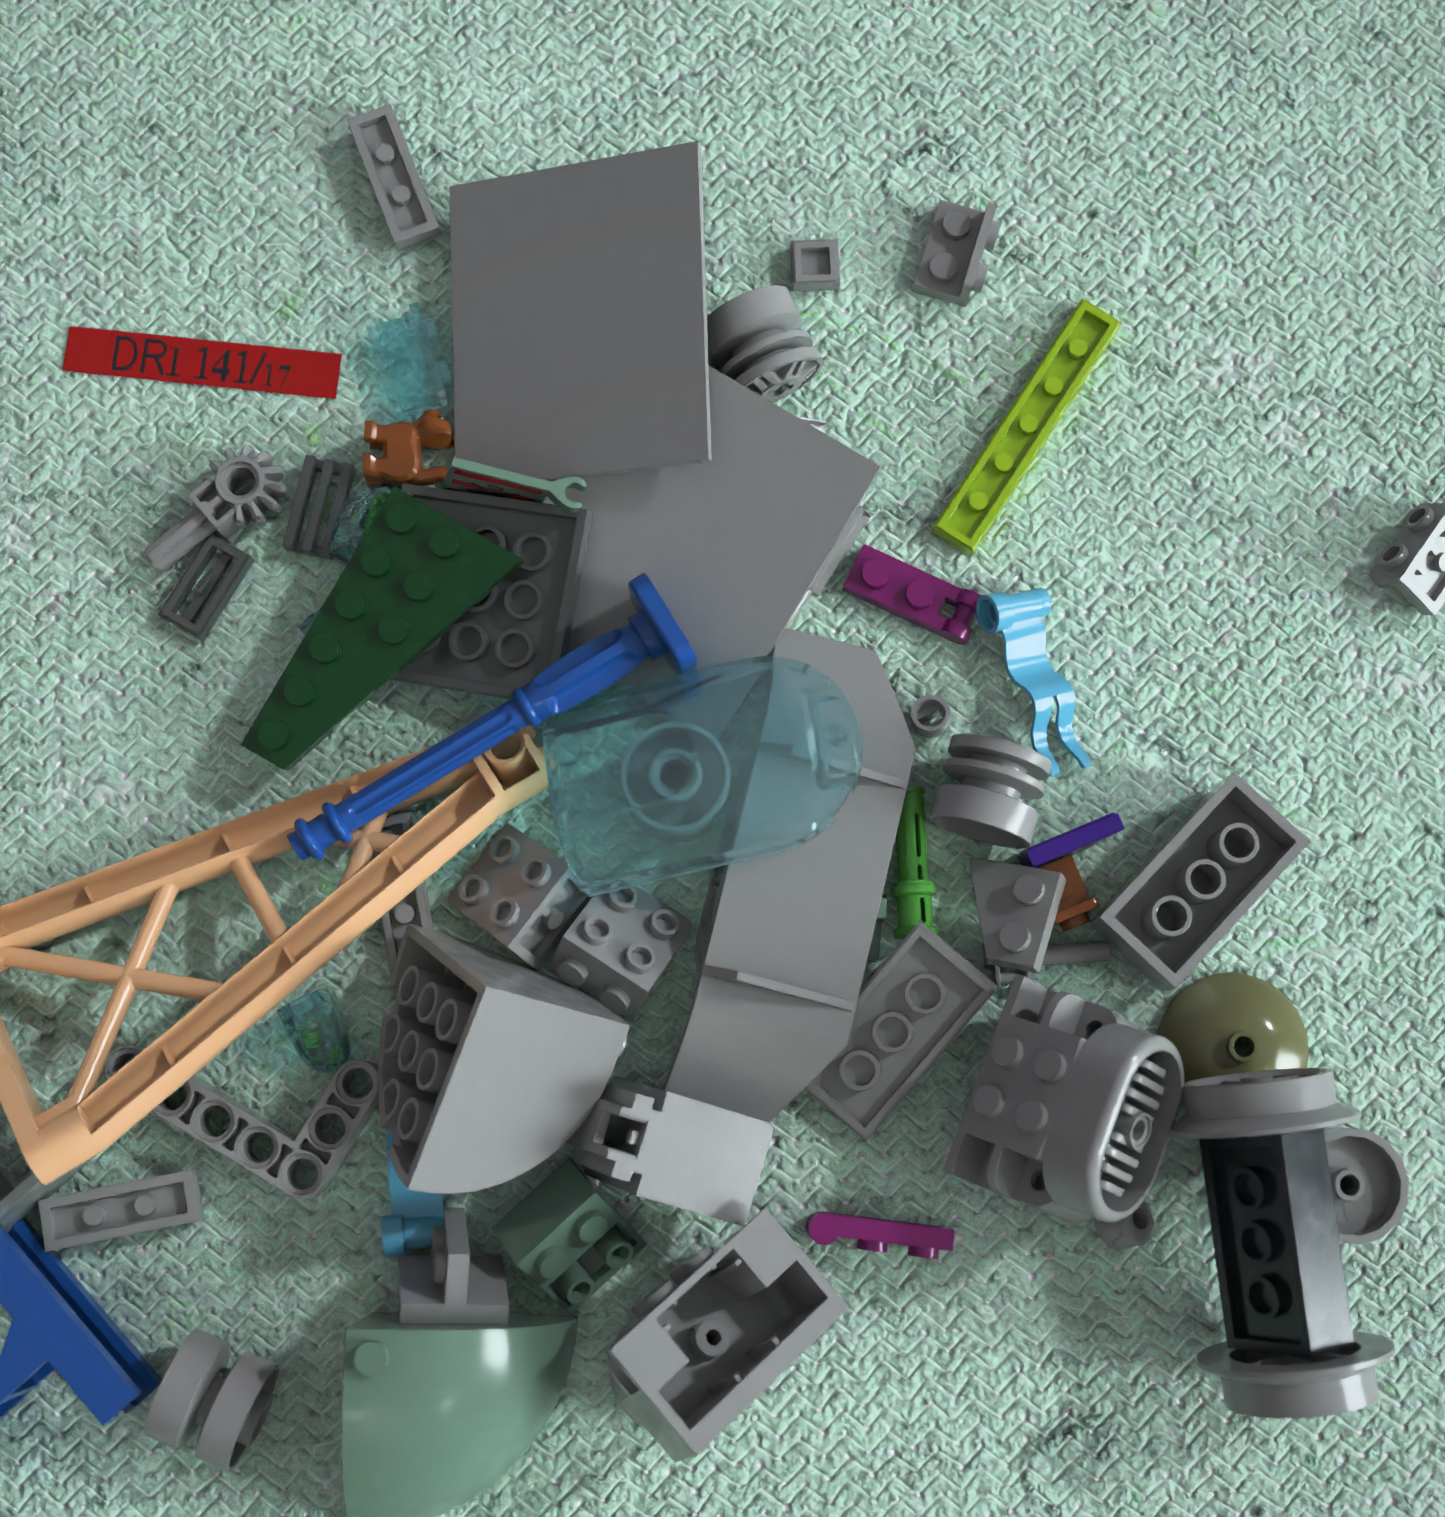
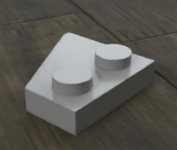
(1016, 911)

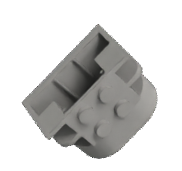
(1069, 1108)
(719, 1335)

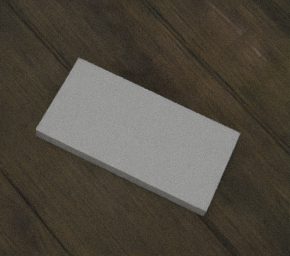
(900, 1029)

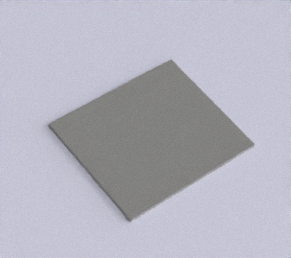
(582, 317)
(720, 538)

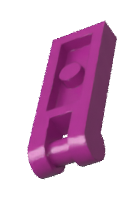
(911, 594)
(876, 1233)

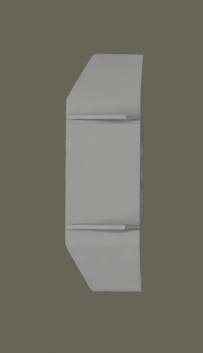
(794, 928)

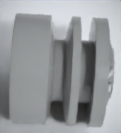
(761, 343)
(993, 780)

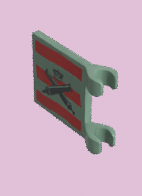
(493, 481)

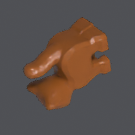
(402, 450)

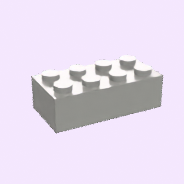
(1199, 882)

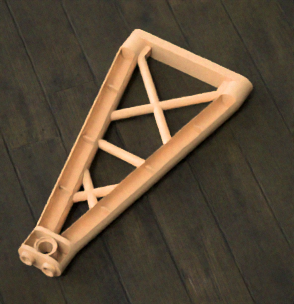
(92, 1121)

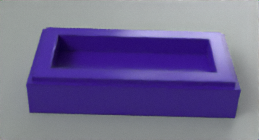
(1071, 840)

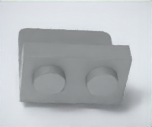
(620, 948)

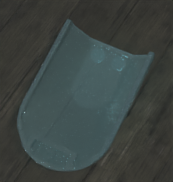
(699, 770)

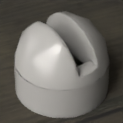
(926, 709)

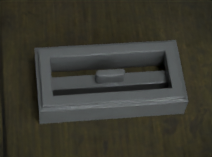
(328, 469)
(222, 595)

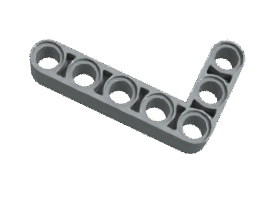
(247, 1124)

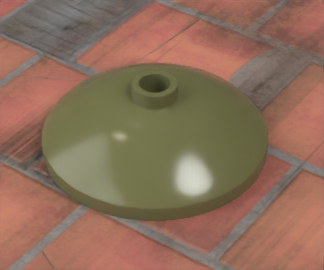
(1221, 1008)

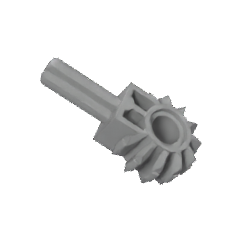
(220, 506)

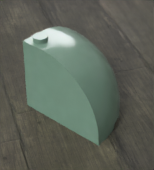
(443, 1407)

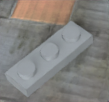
(394, 177)
(120, 1210)

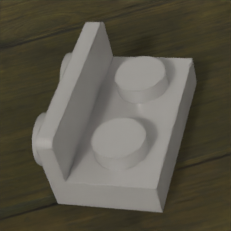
(954, 252)
(1417, 559)

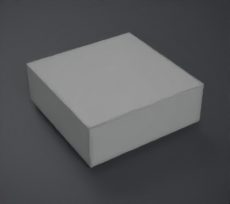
(815, 265)

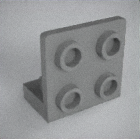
(520, 895)

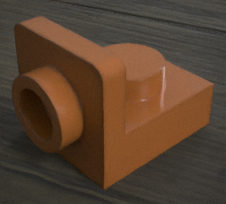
(1075, 898)

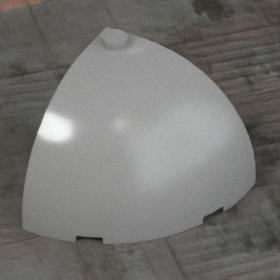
(485, 1064)

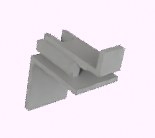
(674, 1150)

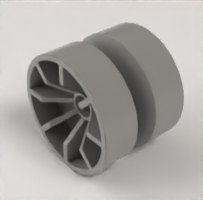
(199, 1393)

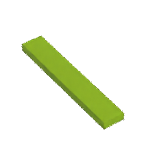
(1026, 427)

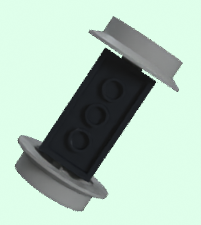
(1278, 1245)

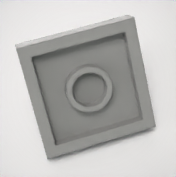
(450, 1282)

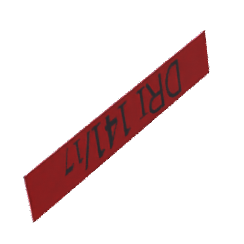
(202, 362)

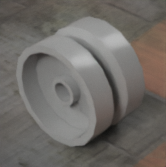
(1366, 1183)

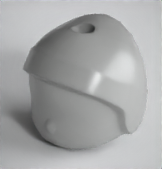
(1128, 1232)

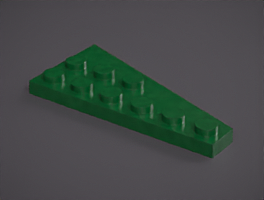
(385, 610)

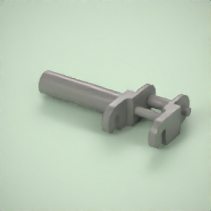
(1056, 954)

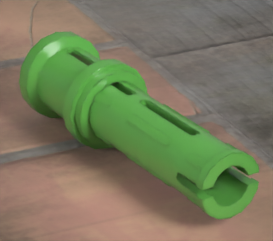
(913, 887)

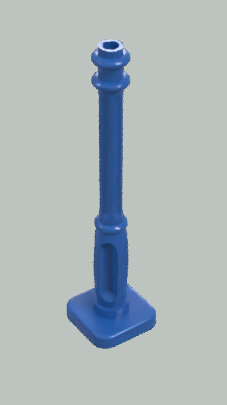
(555, 690)

